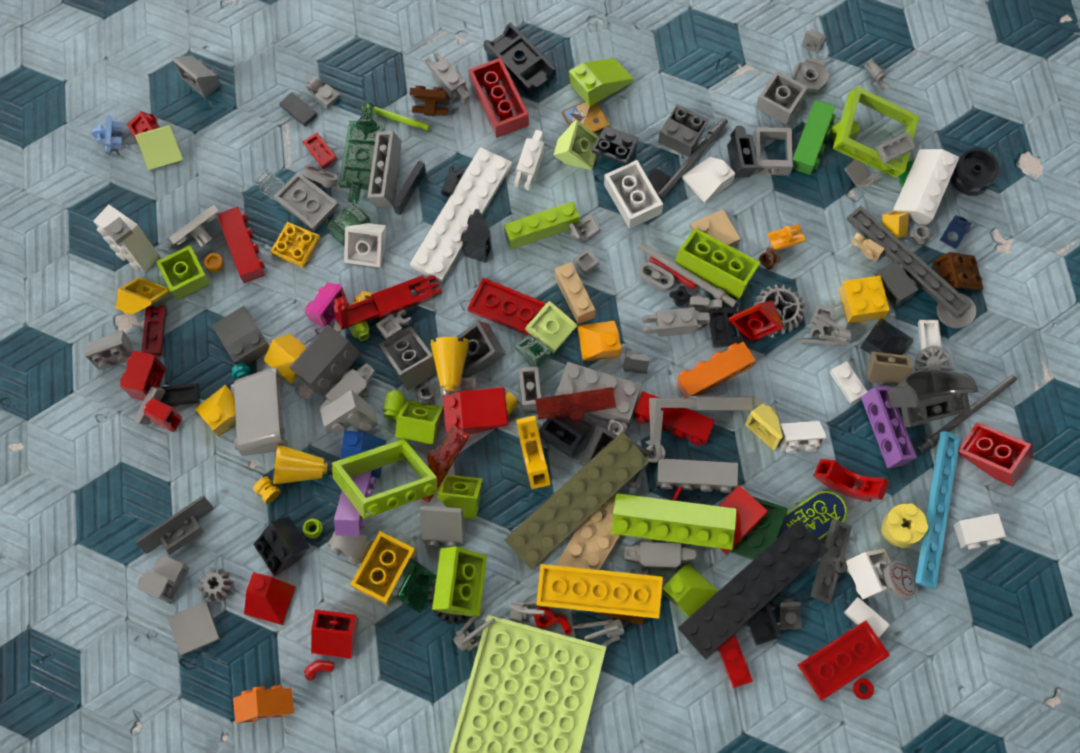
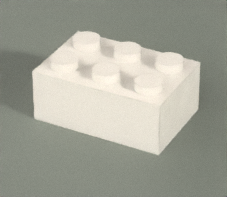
(633, 194)

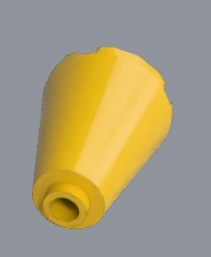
(449, 360)
(297, 466)

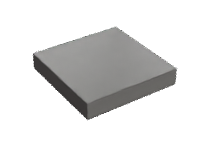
(194, 628)

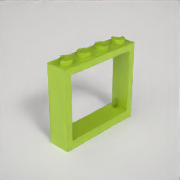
(861, 152)
(376, 458)

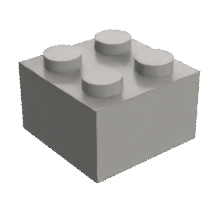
(781, 97)

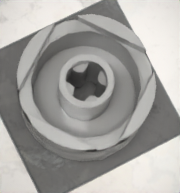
(353, 547)

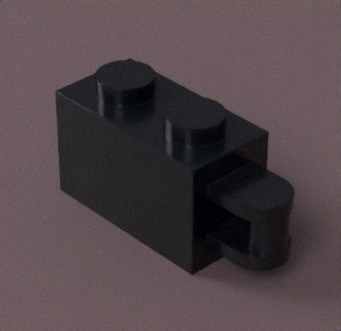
(742, 153)

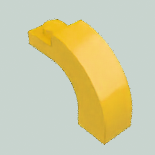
(533, 452)

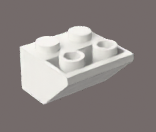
(801, 436)

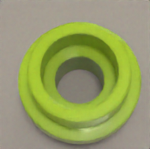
(308, 524)

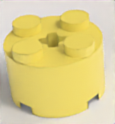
(915, 524)

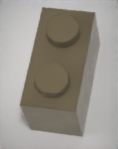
(888, 368)

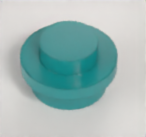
(240, 370)

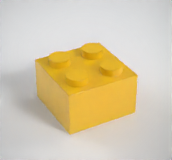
(864, 299)

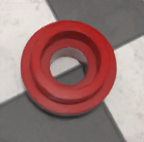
(869, 689)

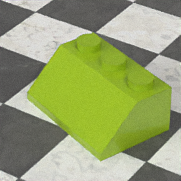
(459, 582)

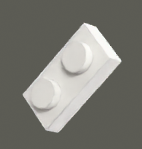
(848, 382)

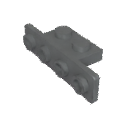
(177, 529)

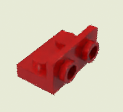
(142, 123)

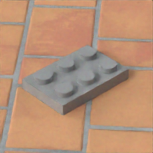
(306, 201)

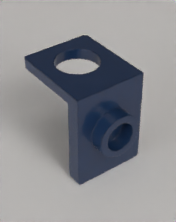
(958, 225)

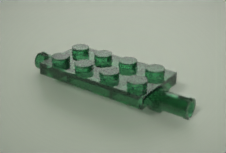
(359, 153)

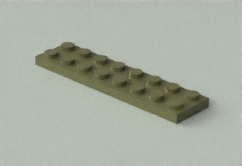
(576, 500)

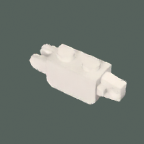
(530, 160)

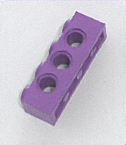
(888, 428)

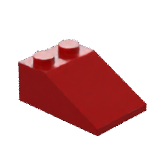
(476, 410)
(996, 453)

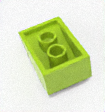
(598, 79)

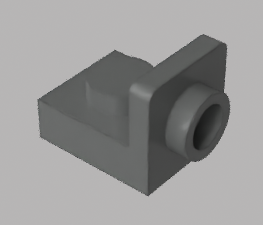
(790, 614)

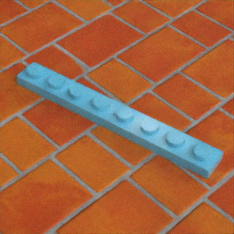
(938, 510)

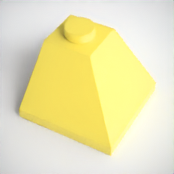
(765, 425)

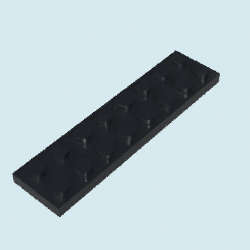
(752, 589)

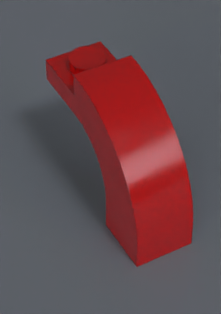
(849, 483)

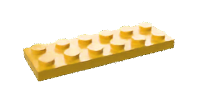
(600, 591)

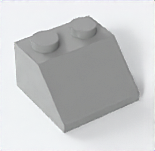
(197, 74)

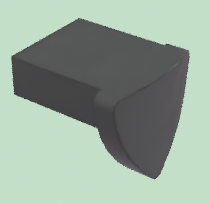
(635, 362)

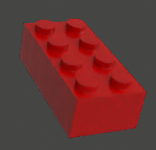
(498, 97)

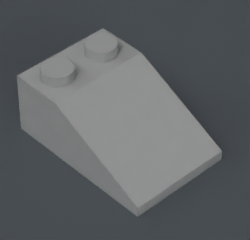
(442, 526)

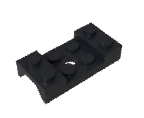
(529, 71)

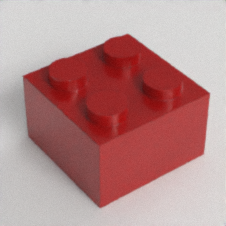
(141, 374)

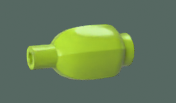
(360, 331)

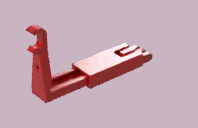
(385, 301)

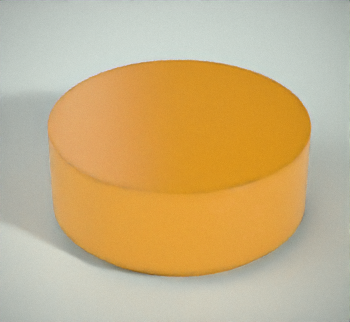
(213, 262)

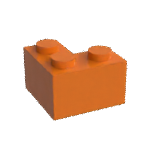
(263, 704)

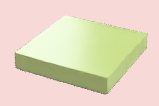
(159, 147)
(551, 326)

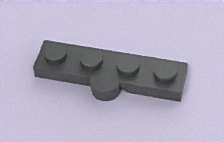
(831, 562)

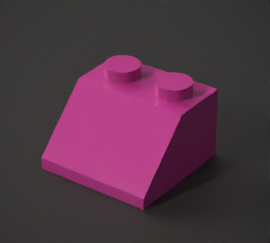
(321, 309)

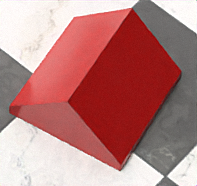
(757, 321)

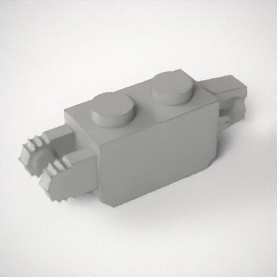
(448, 78)
(675, 322)
(353, 380)
(659, 556)

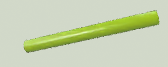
(399, 118)

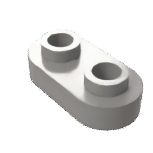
(320, 175)
(657, 276)

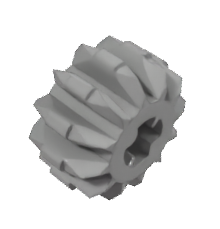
(217, 592)

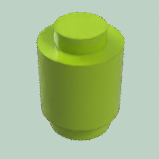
(393, 404)

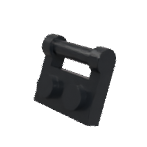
(720, 327)

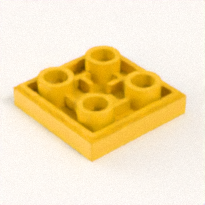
(295, 245)

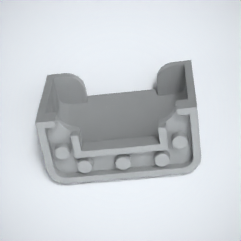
(259, 412)

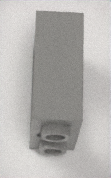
(773, 167)

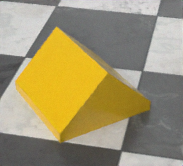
(283, 353)

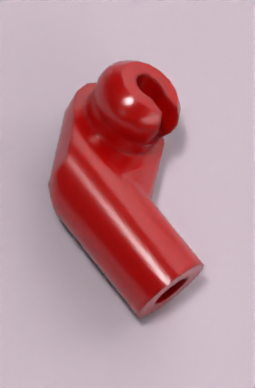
(317, 666)

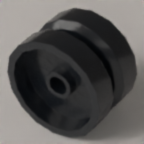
(975, 172)

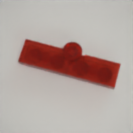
(575, 404)
(443, 458)

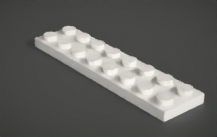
(473, 191)

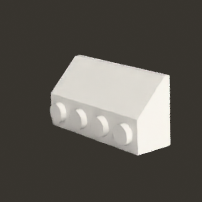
(926, 184)

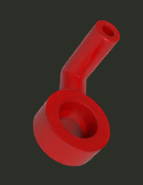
(550, 618)

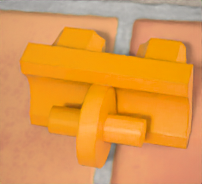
(786, 237)

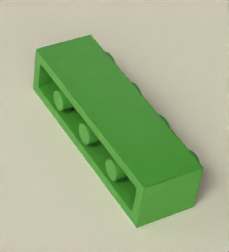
(812, 137)

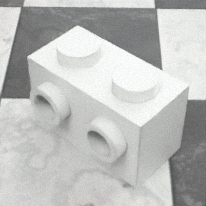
(979, 531)

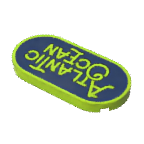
(817, 513)

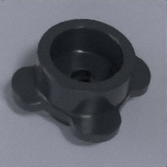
(680, 291)

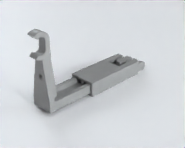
(694, 403)

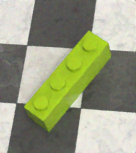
(541, 225)

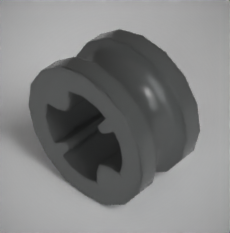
(425, 390)

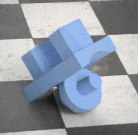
(111, 142)

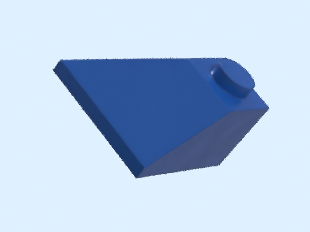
(359, 442)

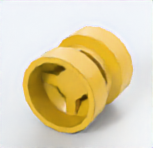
(266, 490)

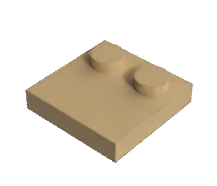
(718, 227)

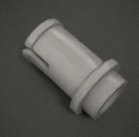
(877, 73)

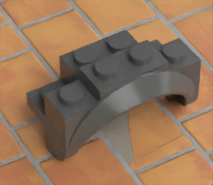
(924, 398)

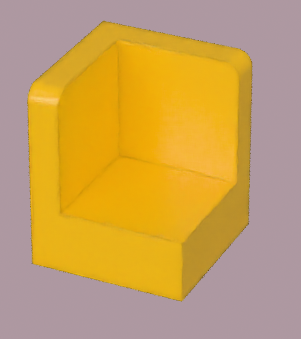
(896, 223)

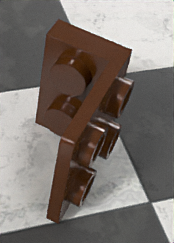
(959, 271)

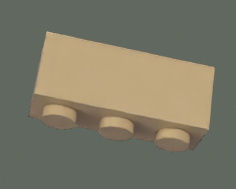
(574, 293)

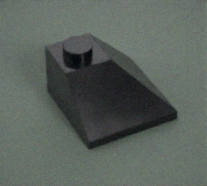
(886, 339)

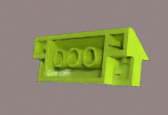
(674, 521)

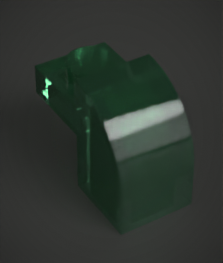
(533, 351)

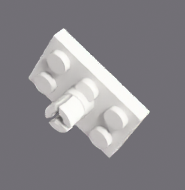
(195, 228)

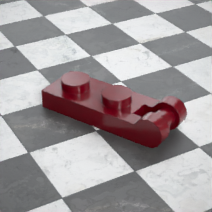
(154, 330)

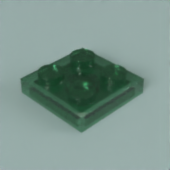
(414, 585)

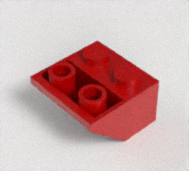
(333, 633)

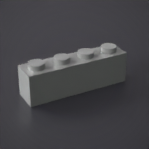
(384, 169)
(697, 475)

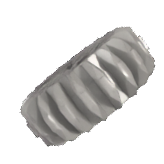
(793, 305)

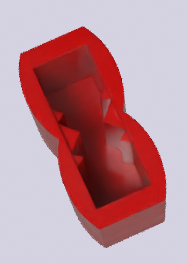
(162, 414)

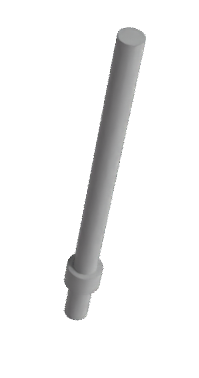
(717, 293)

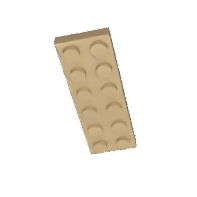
(592, 540)

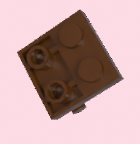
(431, 99)

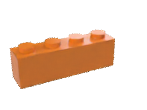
(716, 370)

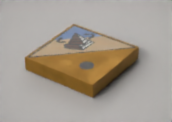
(588, 115)

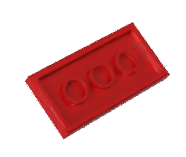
(504, 306)
(843, 660)

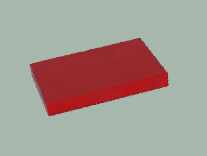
(748, 514)

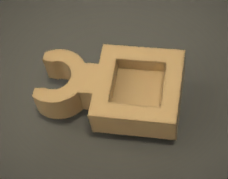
(869, 247)

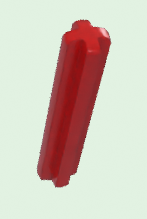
(677, 276)

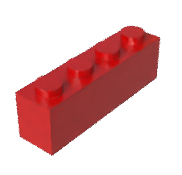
(240, 244)
(678, 421)

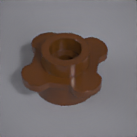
(764, 258)

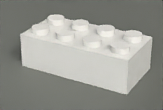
(134, 248)

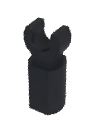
(451, 181)

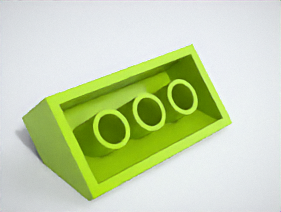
(717, 263)

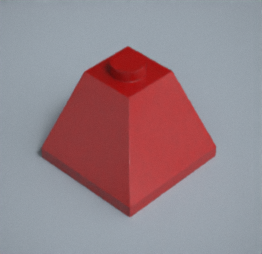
(268, 598)

